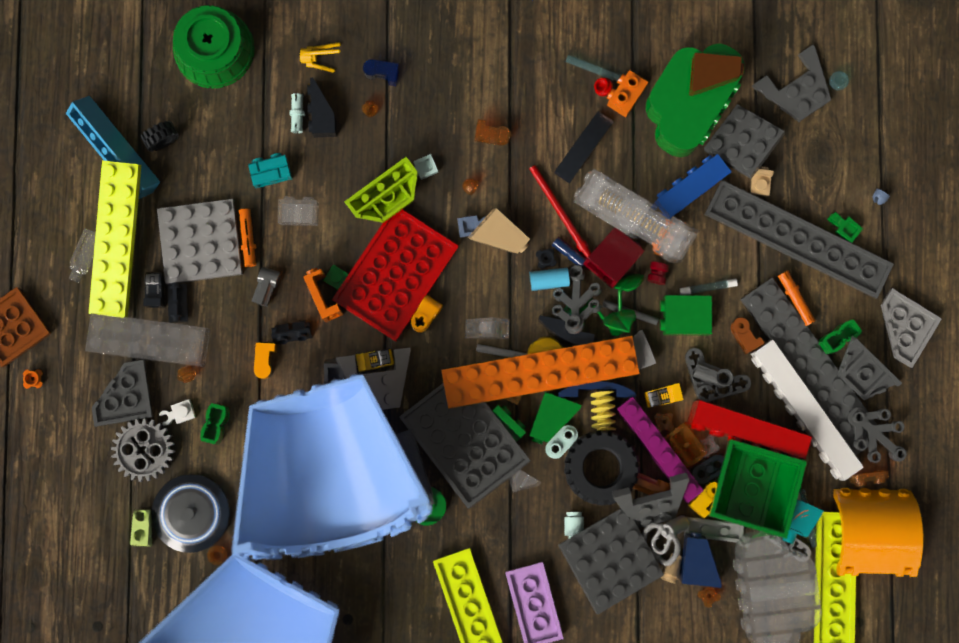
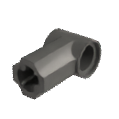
(267, 281)
(711, 373)

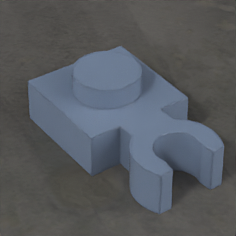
(468, 225)

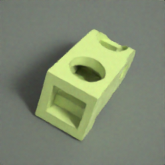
(141, 528)

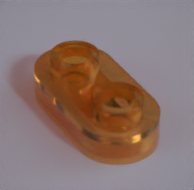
(876, 476)

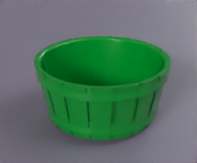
(216, 62)

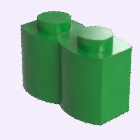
(837, 339)
(213, 429)

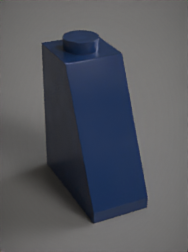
(697, 562)

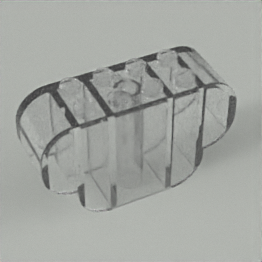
(775, 589)

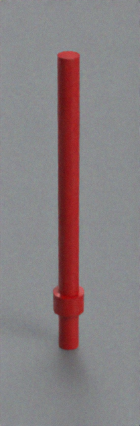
(581, 245)

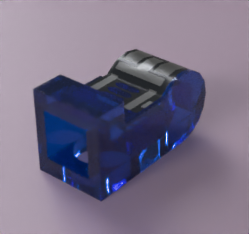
(382, 70)

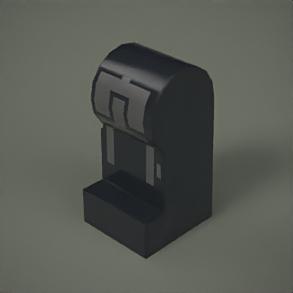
(154, 290)

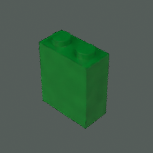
(686, 315)

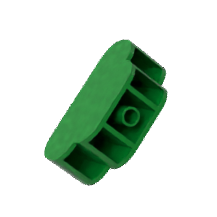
(686, 119)

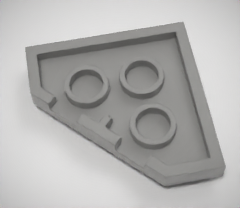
(907, 326)

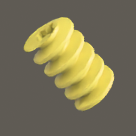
(603, 410)

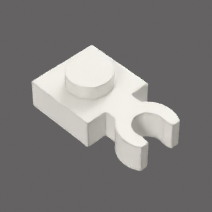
(180, 413)

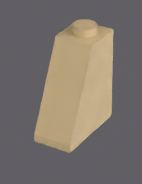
(500, 232)

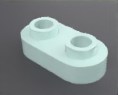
(561, 441)

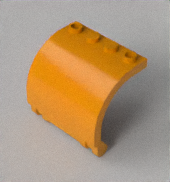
(879, 532)

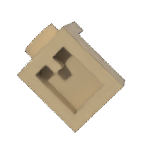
(761, 182)

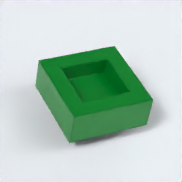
(335, 277)

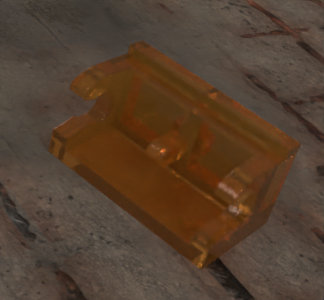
(686, 445)

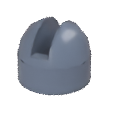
(880, 197)

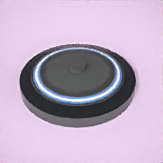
(190, 513)

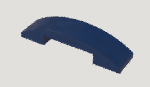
(620, 391)

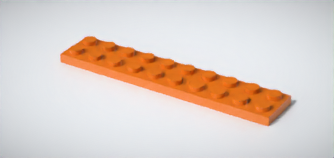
(540, 372)

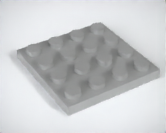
(199, 241)

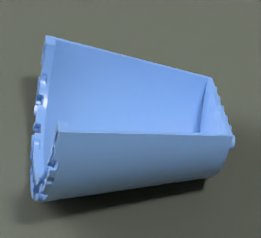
(323, 475)
(248, 606)

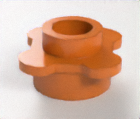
(27, 375)

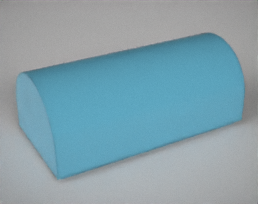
(549, 279)

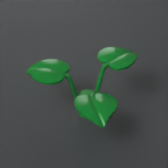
(623, 319)

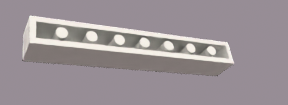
(806, 410)

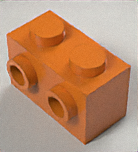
(627, 93)

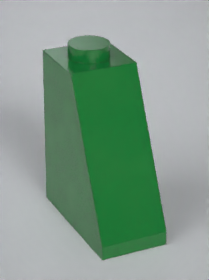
(551, 417)

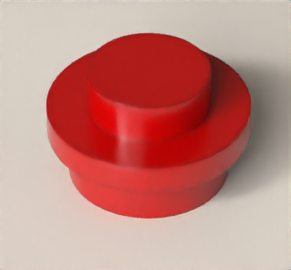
(603, 86)

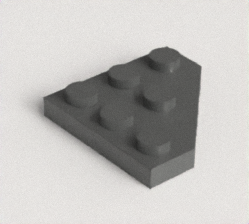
(125, 396)

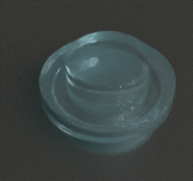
(839, 80)

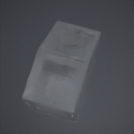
(487, 328)

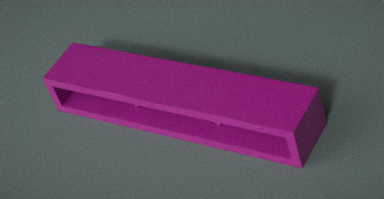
(656, 445)

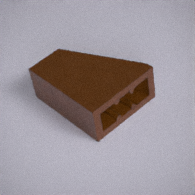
(713, 71)

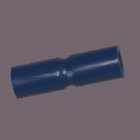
(567, 250)

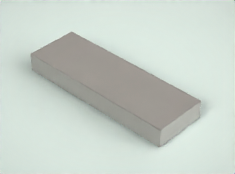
(715, 529)

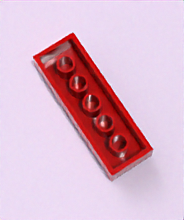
(747, 429)

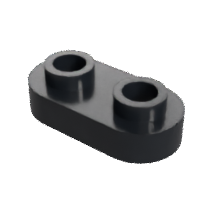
(708, 469)

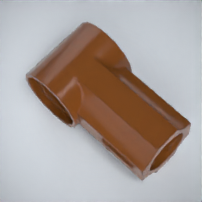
(650, 486)

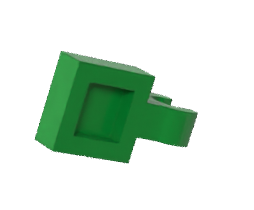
(847, 228)

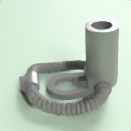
(669, 531)

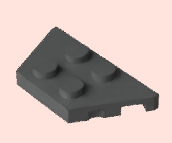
(864, 371)

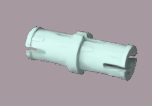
(297, 113)

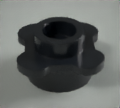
(546, 253)

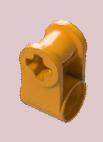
(427, 311)

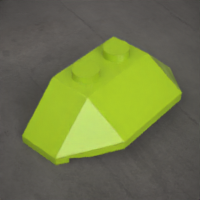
(386, 193)

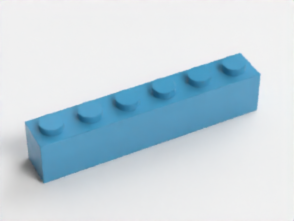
(108, 140)

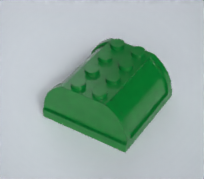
(757, 488)

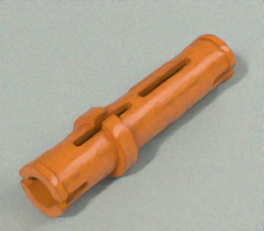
(249, 260)
(796, 297)

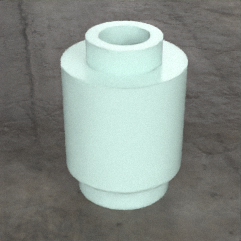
(573, 523)

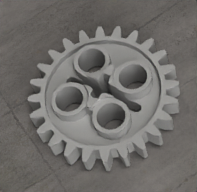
(130, 462)

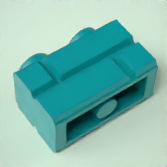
(269, 170)

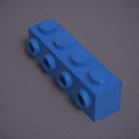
(693, 186)

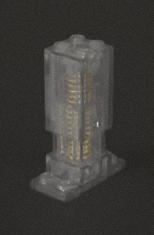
(635, 215)

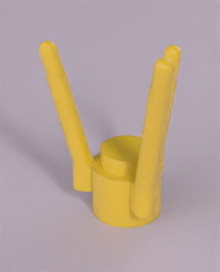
(309, 55)

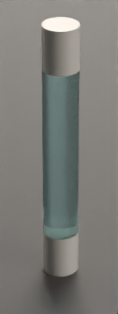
(708, 287)

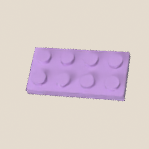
(534, 604)

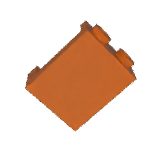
(326, 313)

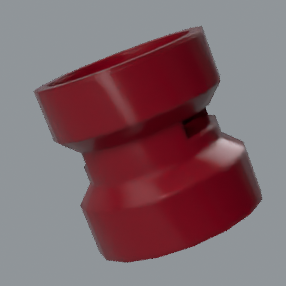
(658, 273)

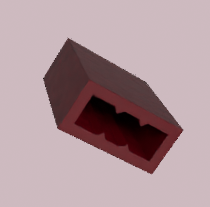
(614, 257)

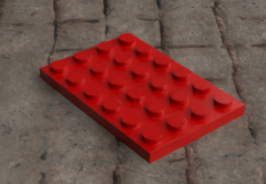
(395, 273)

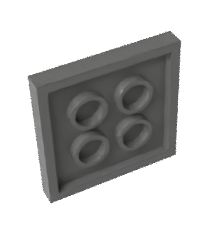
(744, 141)

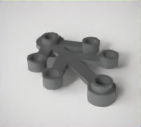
(577, 301)
(874, 433)

